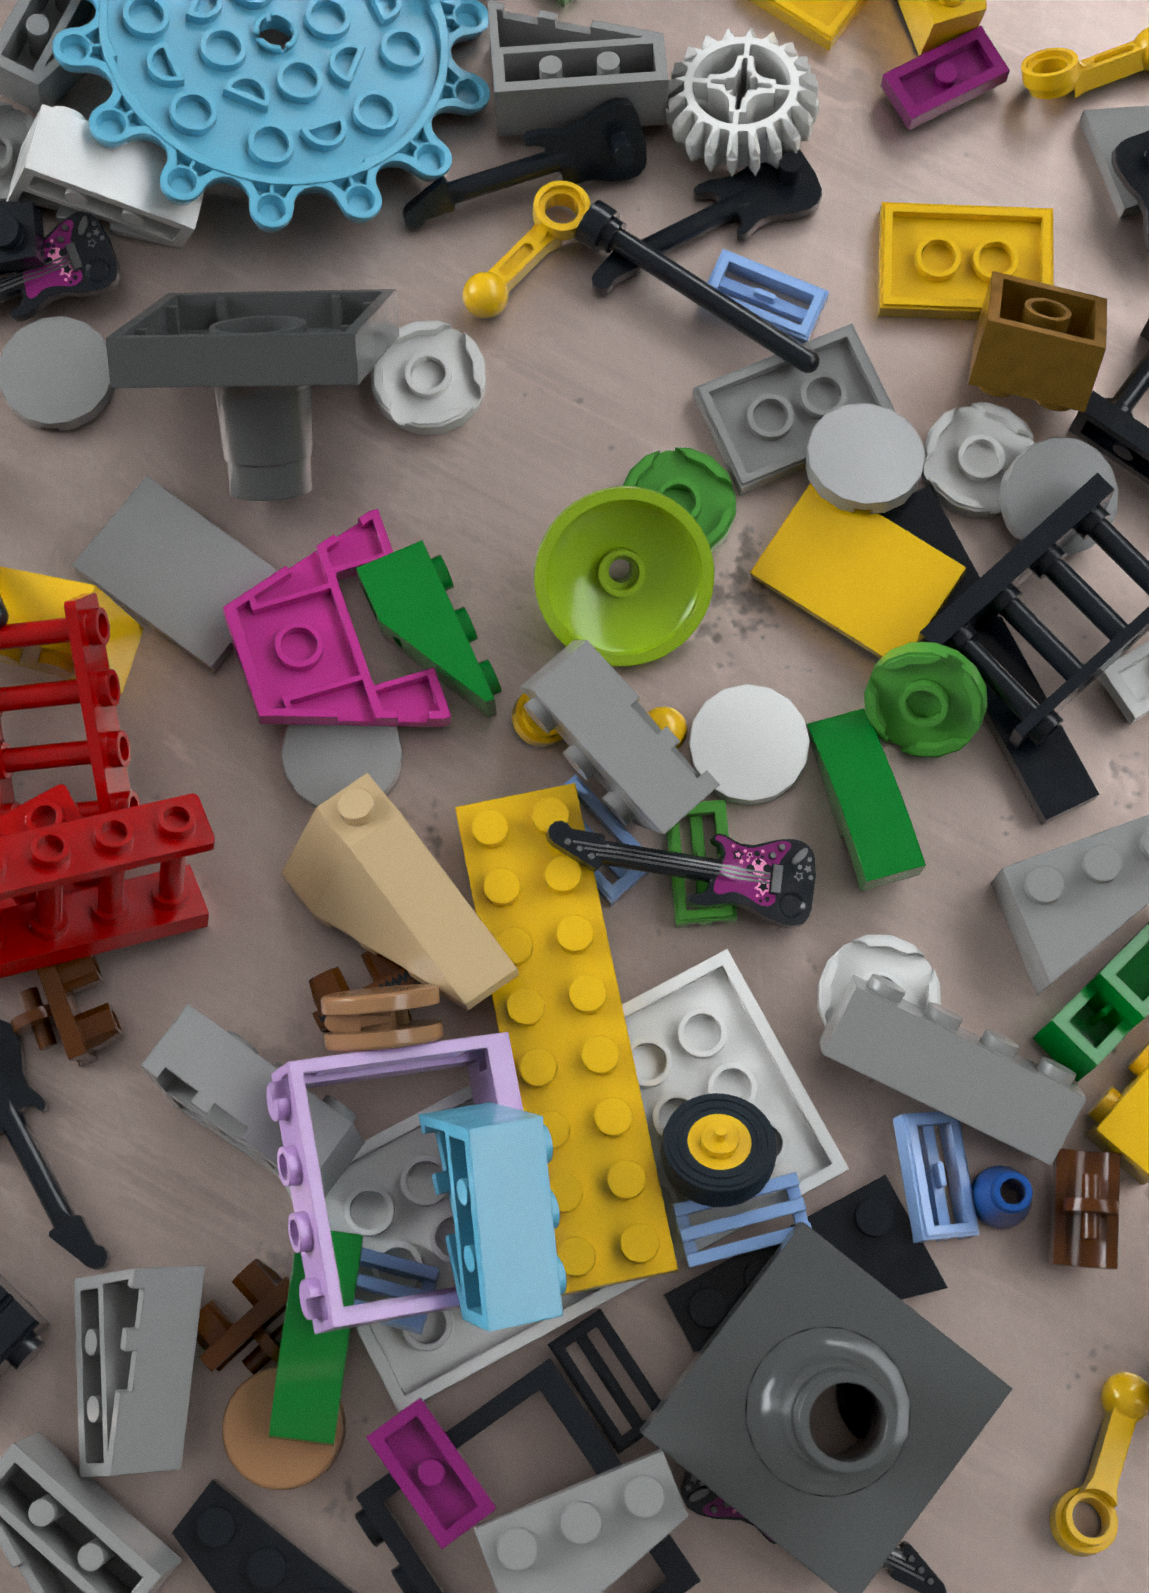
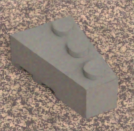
(26, 57)
(561, 71)
(615, 739)
(1074, 897)
(224, 1088)
(135, 1367)
(70, 1530)
(584, 1532)

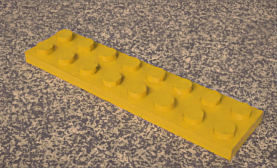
(569, 1037)

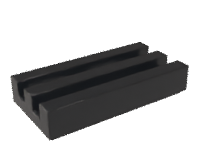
(579, 1334)

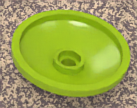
(648, 608)

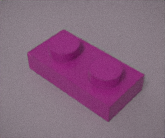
(944, 77)
(431, 1472)

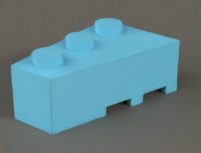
(501, 1213)

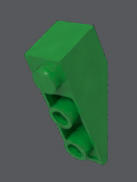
(419, 620)

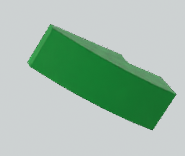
(865, 800)
(1101, 1010)
(311, 1363)

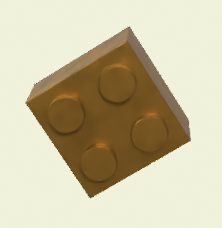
(1038, 343)

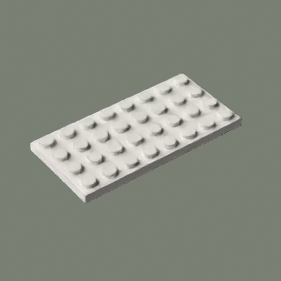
(686, 1042)

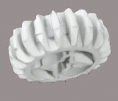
(772, 115)

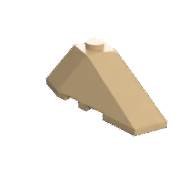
(381, 885)

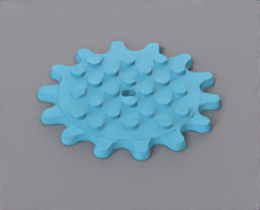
(276, 121)

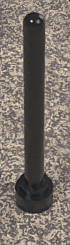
(605, 231)

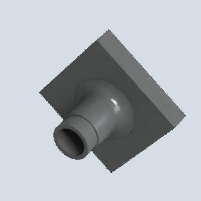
(261, 360)
(749, 1395)

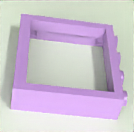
(491, 1080)

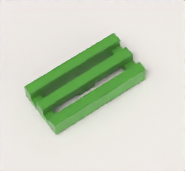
(701, 916)

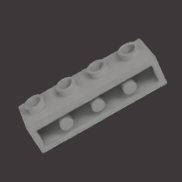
(952, 1068)

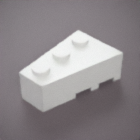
(73, 173)

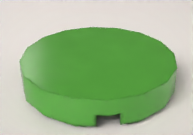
(695, 484)
(926, 699)

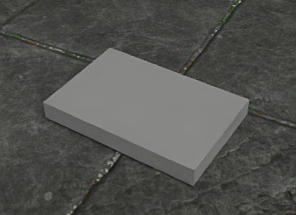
(769, 408)
(172, 570)

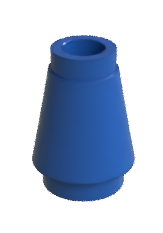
(988, 1201)

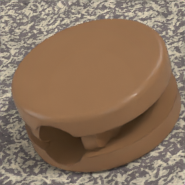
(379, 1018)
(266, 1460)

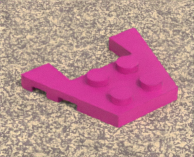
(305, 653)

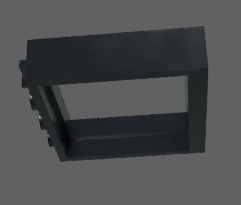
(413, 1572)

